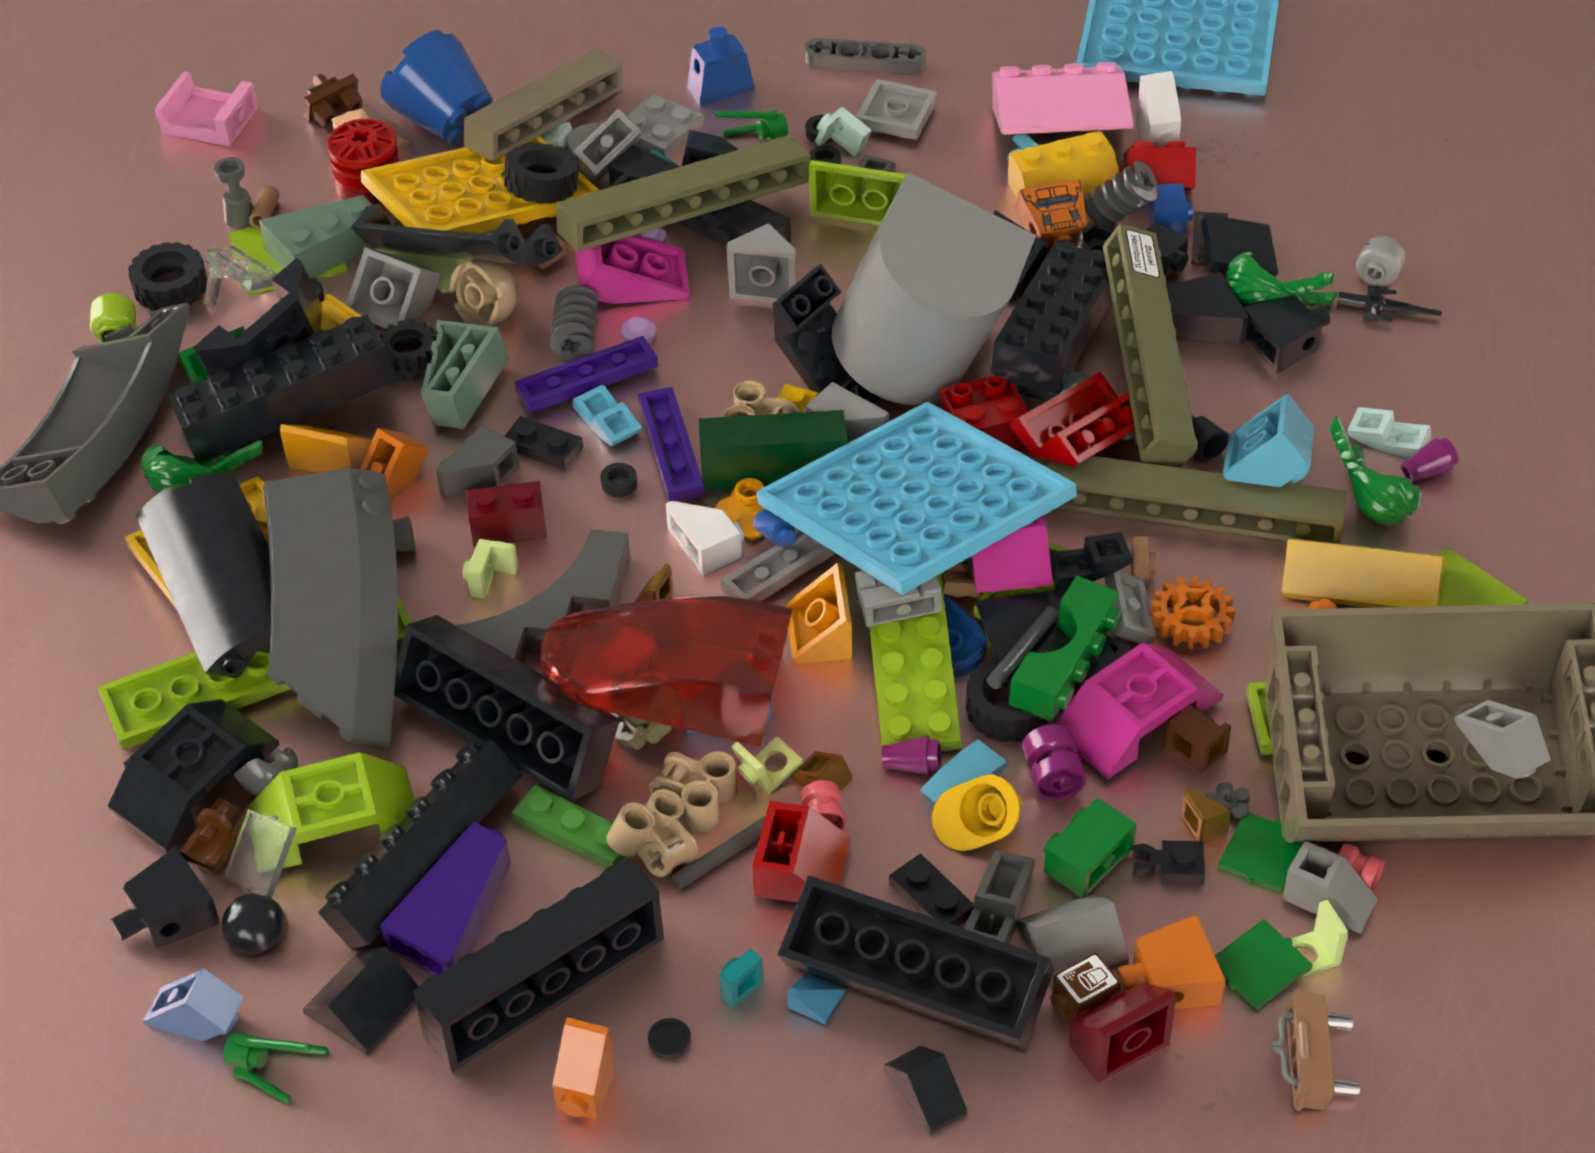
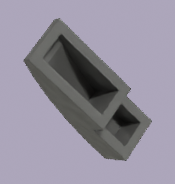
(1001, 896)

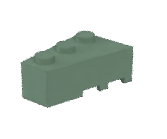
(316, 235)
(461, 371)

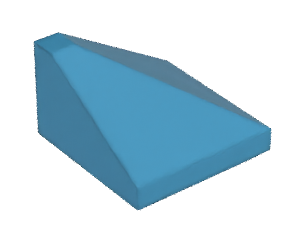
(814, 997)

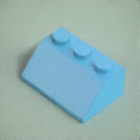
(1271, 446)

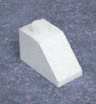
(1158, 109)
(705, 535)

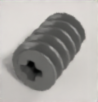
(1122, 195)
(574, 322)

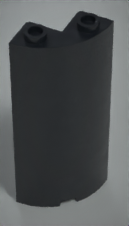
(502, 246)
(213, 569)

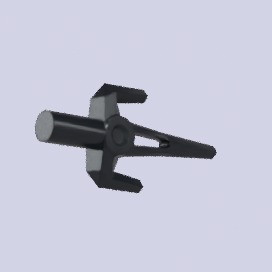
(1375, 303)

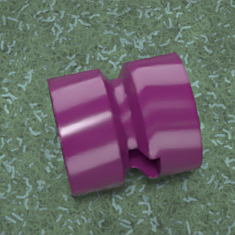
(1054, 762)

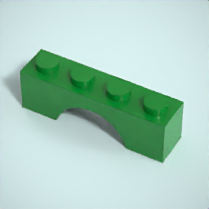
(1047, 679)

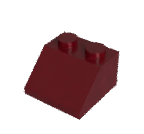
(506, 512)
(1123, 1029)

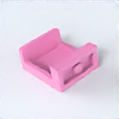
(204, 112)

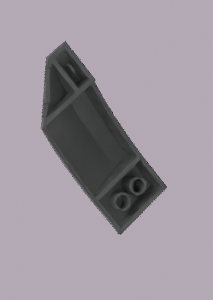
(94, 420)
(335, 598)

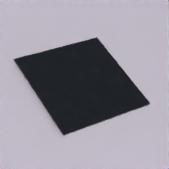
(1011, 616)

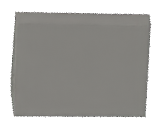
(761, 265)
(1075, 932)

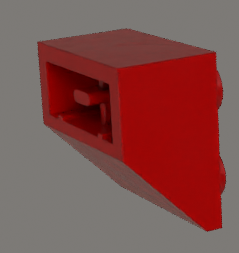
(1170, 164)
(987, 405)
(795, 845)

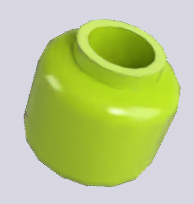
(111, 313)

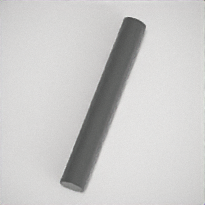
(1022, 647)
(718, 855)

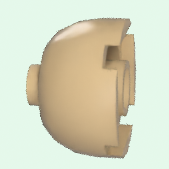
(483, 292)

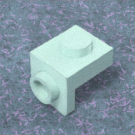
(845, 130)

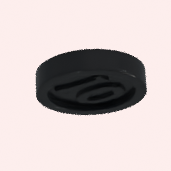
(669, 1038)

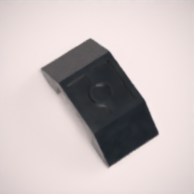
(285, 323)
(804, 333)
(182, 766)

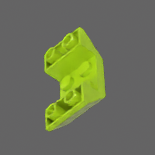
(336, 798)

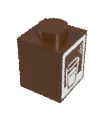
(1083, 986)

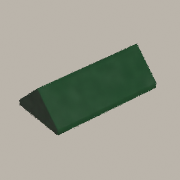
(765, 445)

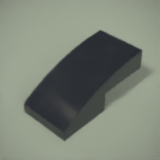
(1098, 559)

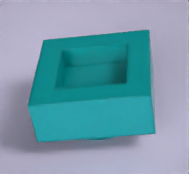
(741, 977)

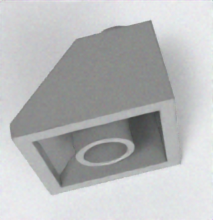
(391, 288)

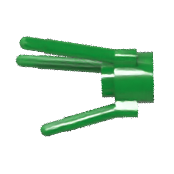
(770, 127)
(251, 1052)

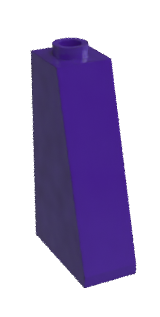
(450, 903)

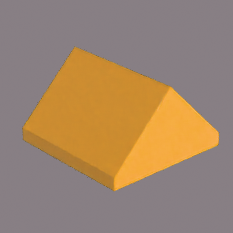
(322, 449)
(821, 620)

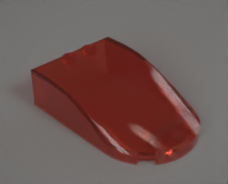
(673, 662)

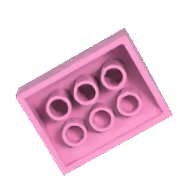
(1061, 98)

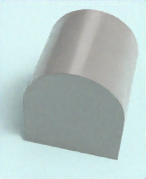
(927, 293)

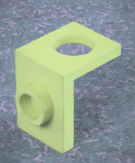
(754, 768)
(1326, 940)

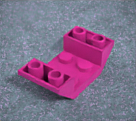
(1015, 561)
(1131, 701)

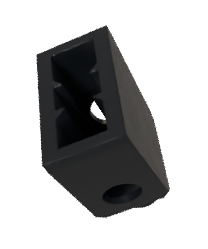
(1285, 330)
(166, 902)

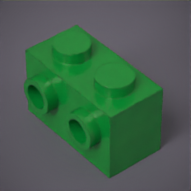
(1089, 847)

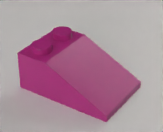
(634, 271)

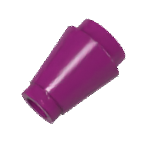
(1432, 459)
(913, 755)

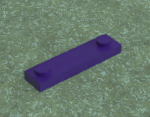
(586, 374)
(671, 444)

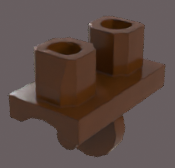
(330, 95)
(214, 836)

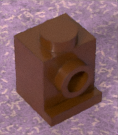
(1197, 738)

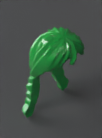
(1255, 285)
(166, 470)
(1379, 496)

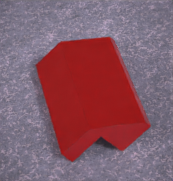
(1076, 422)

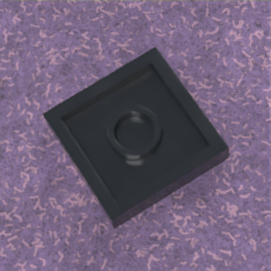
(1230, 237)

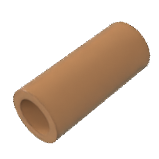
(264, 205)

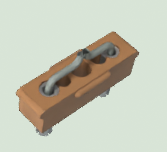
(1311, 1051)

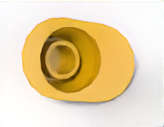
(976, 813)

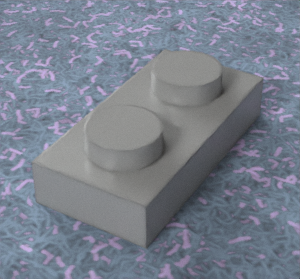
(1136, 616)

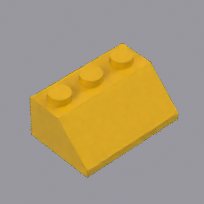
(1070, 159)

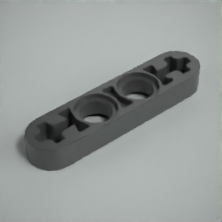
(900, 57)

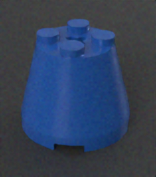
(436, 86)

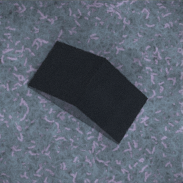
(928, 1087)

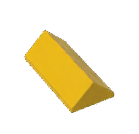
(1361, 575)

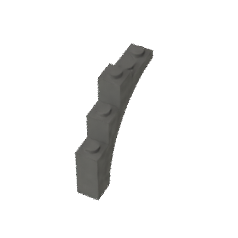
(588, 584)

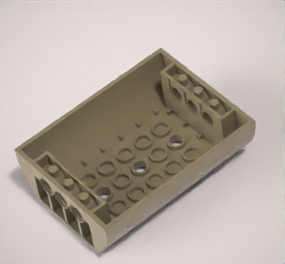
(1391, 691)

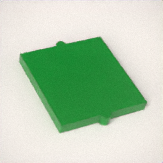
(1259, 852)
(1261, 964)

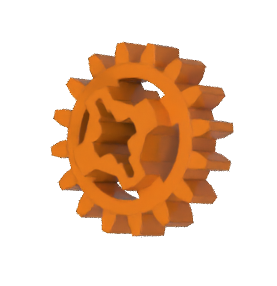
(1192, 612)

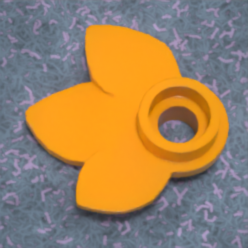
(743, 506)

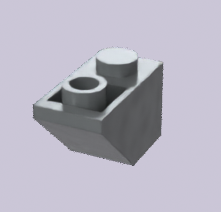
(479, 462)

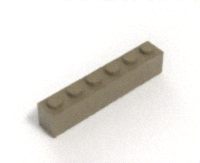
(542, 104)

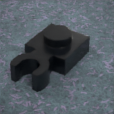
(1177, 862)

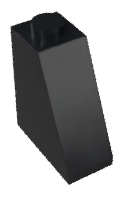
(1207, 311)

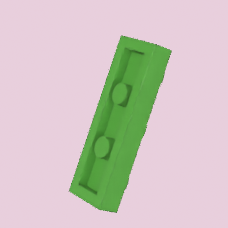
(567, 825)

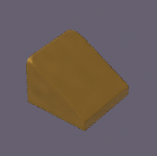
(659, 586)
(823, 767)
(1204, 816)

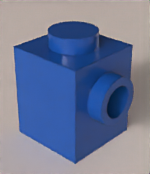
(1171, 208)

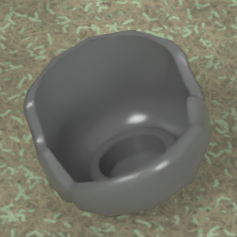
(258, 774)

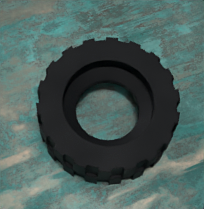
(541, 173)
(164, 259)
(991, 720)

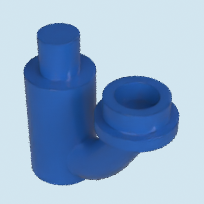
(774, 528)

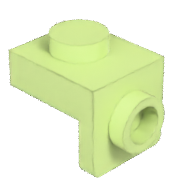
(485, 561)

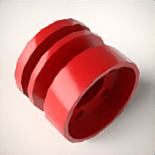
(359, 147)

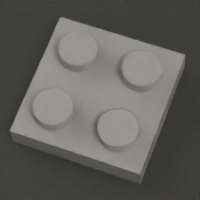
(897, 109)
(664, 124)

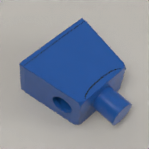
(718, 68)

